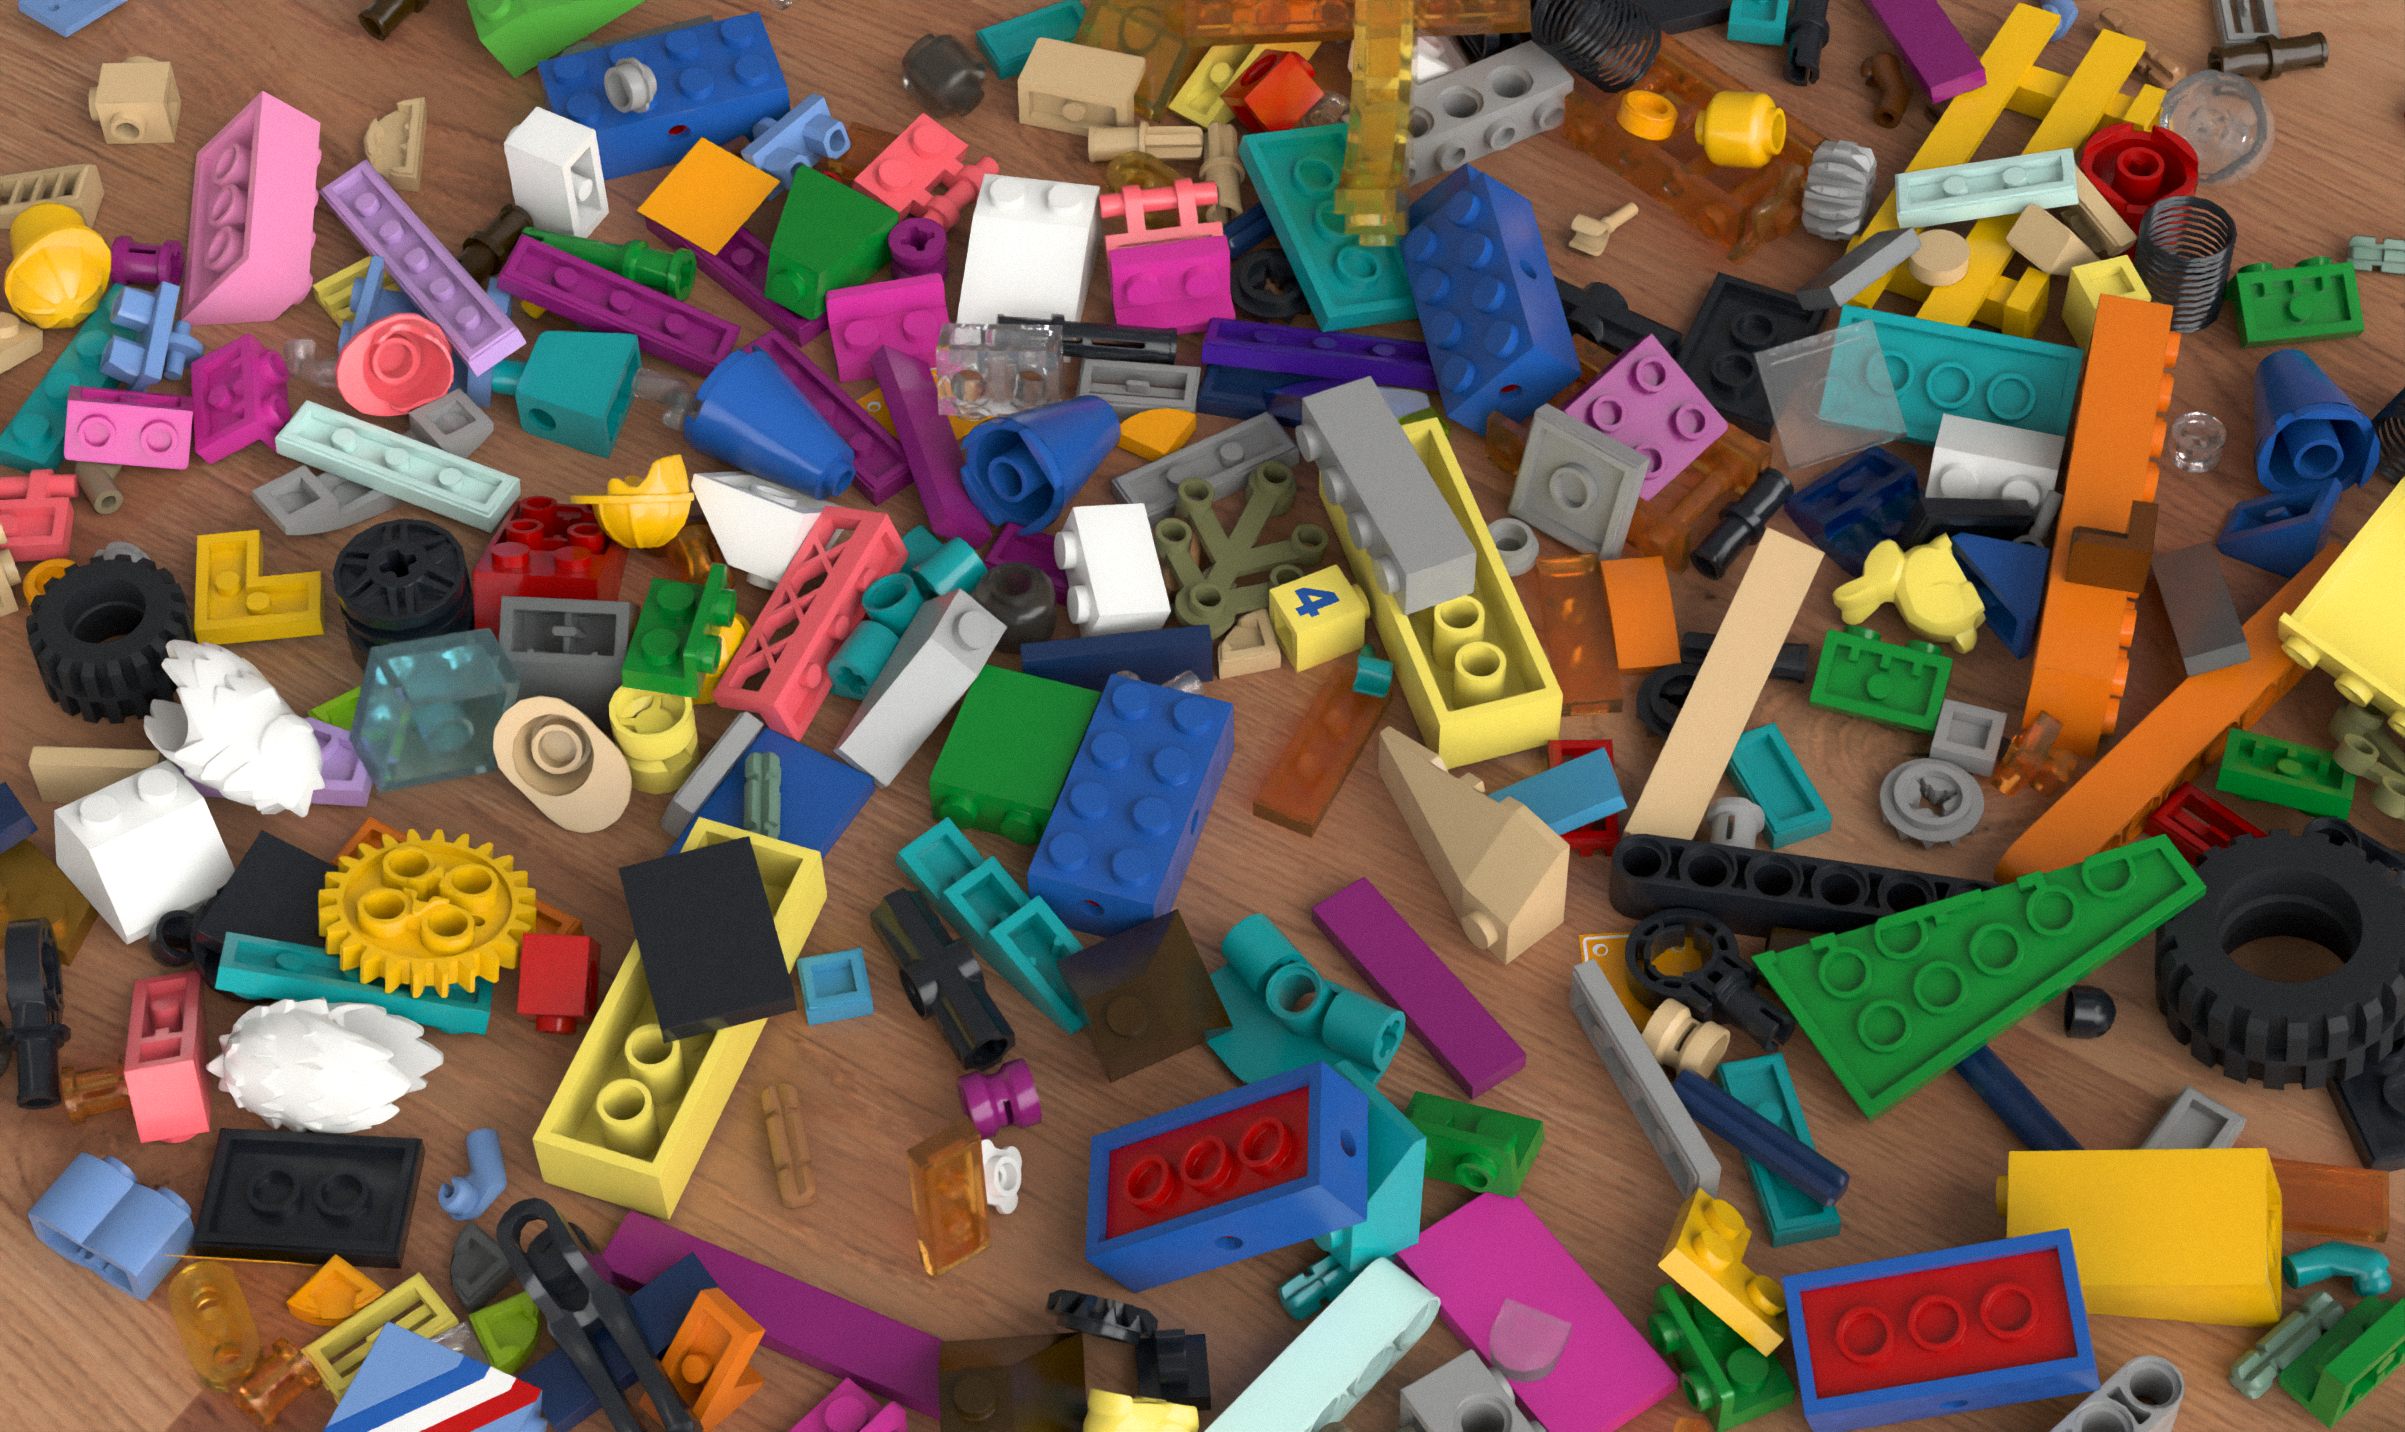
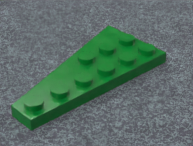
(1948, 977)

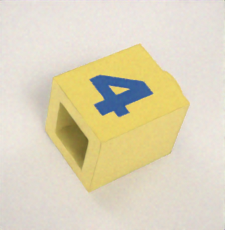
(1318, 617)

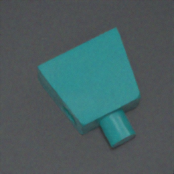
(573, 387)

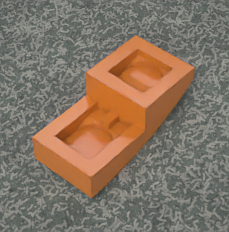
(1640, 614)

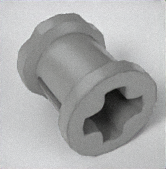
(1747, 822)

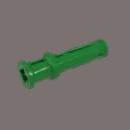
(635, 260)

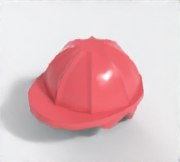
(395, 365)

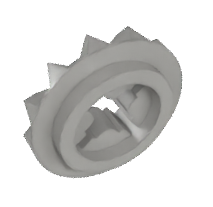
(1939, 783)

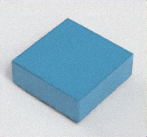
(835, 986)

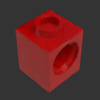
(1273, 92)
(558, 981)

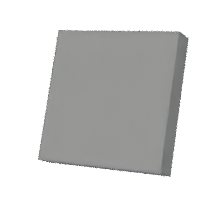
(1577, 484)

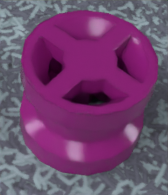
(918, 249)

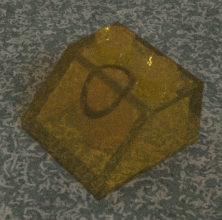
(1150, 31)

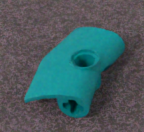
(893, 603)
(1268, 1038)

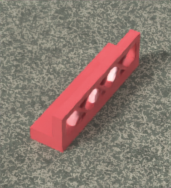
(826, 619)

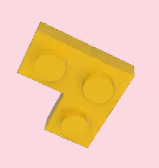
(244, 606)
(1706, 1260)

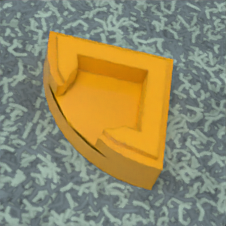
(1157, 432)
(333, 1294)

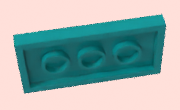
(1296, 184)
(1972, 375)

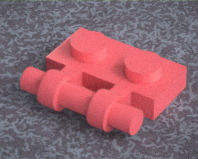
(916, 166)
(1133, 203)
(38, 514)

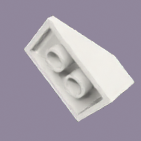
(1030, 250)

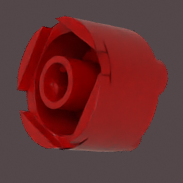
(2139, 169)

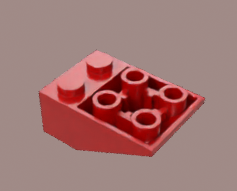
(546, 554)

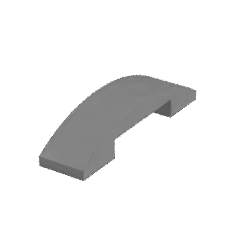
(324, 503)

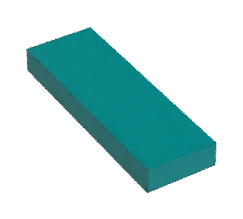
(1785, 1210)

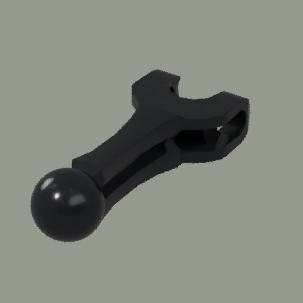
(581, 1298)

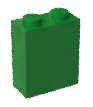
(1010, 753)

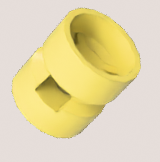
(655, 737)

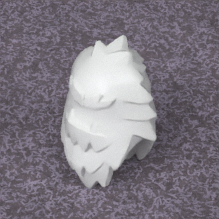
(235, 731)
(323, 1064)

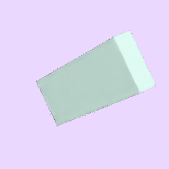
(1986, 188)

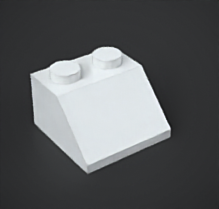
(142, 849)

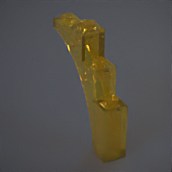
(1381, 122)

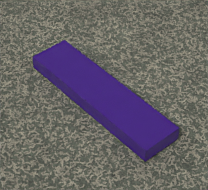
(1318, 353)

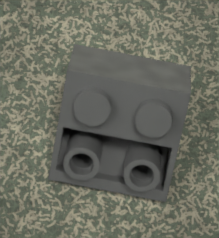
(568, 649)

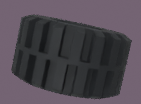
(98, 604)

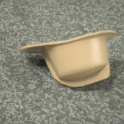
(563, 763)

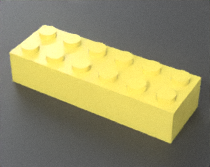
(1470, 661)
(644, 1109)

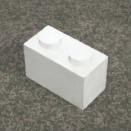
(557, 173)
(1993, 462)
(1111, 570)

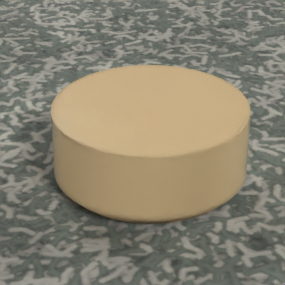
(1940, 258)

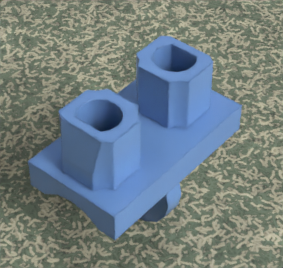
(796, 139)
(152, 316)

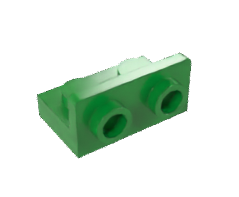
(2295, 303)
(680, 635)
(1881, 679)
(2285, 774)
(1475, 1143)
(2348, 1360)
(1717, 1364)

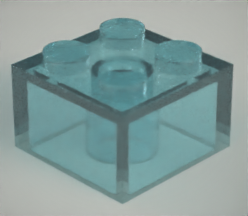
(432, 708)

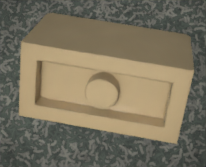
(1078, 87)

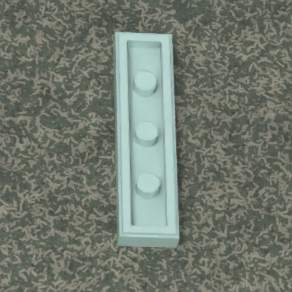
(398, 466)

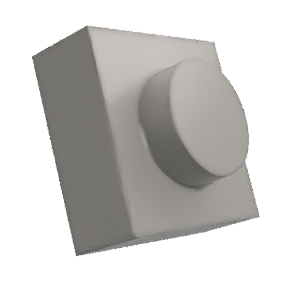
(1968, 736)

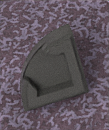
(478, 1268)

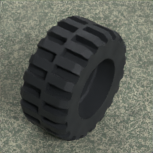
(2277, 1027)

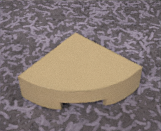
(1249, 646)

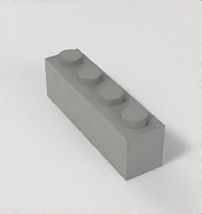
(1386, 496)

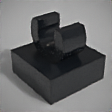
(1174, 1368)

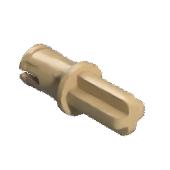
(1163, 142)
(1224, 168)

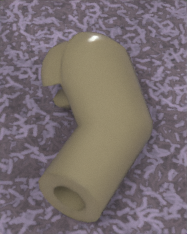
(99, 486)

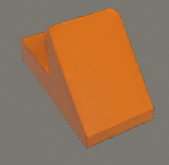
(712, 1359)

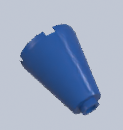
(768, 427)
(2308, 427)
(1037, 460)

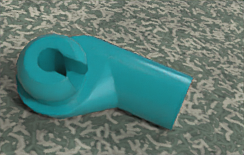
(2339, 1259)

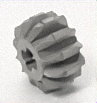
(1839, 190)

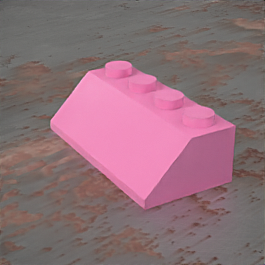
(252, 216)

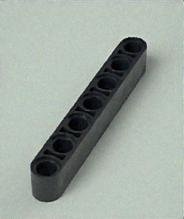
(1746, 877)

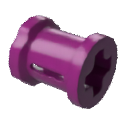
(146, 262)

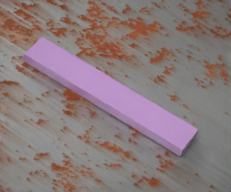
(422, 268)

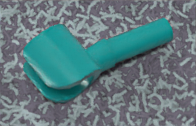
(1373, 674)

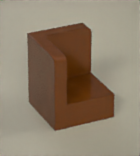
(2113, 557)

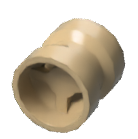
(1684, 1041)

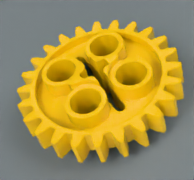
(426, 913)

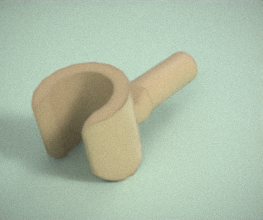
(1594, 234)

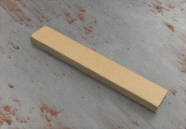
(1726, 689)

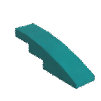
(995, 917)

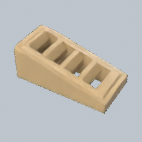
(70, 185)
(2048, 242)

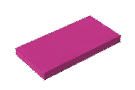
(1504, 1251)

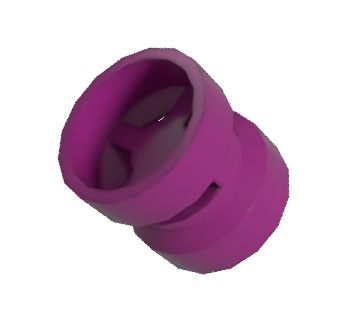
(1000, 1098)

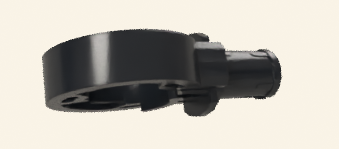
(1718, 990)
(36, 1010)

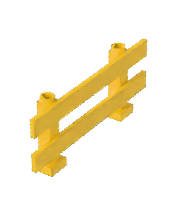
(2070, 114)

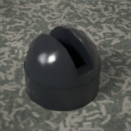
(170, 933)
(2088, 1012)

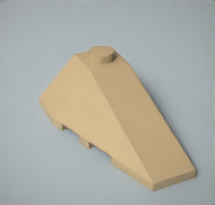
(1490, 857)

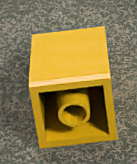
(2159, 1228)

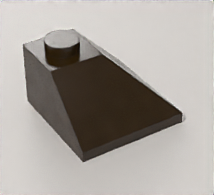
(1144, 995)
(1013, 1384)

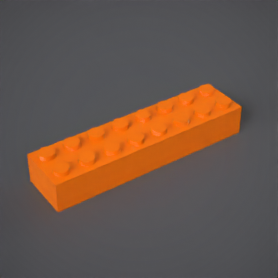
(2107, 468)

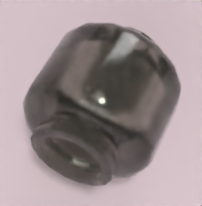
(943, 75)
(1020, 599)

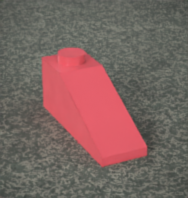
(169, 1058)

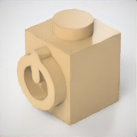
(136, 101)

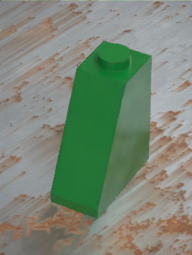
(825, 242)

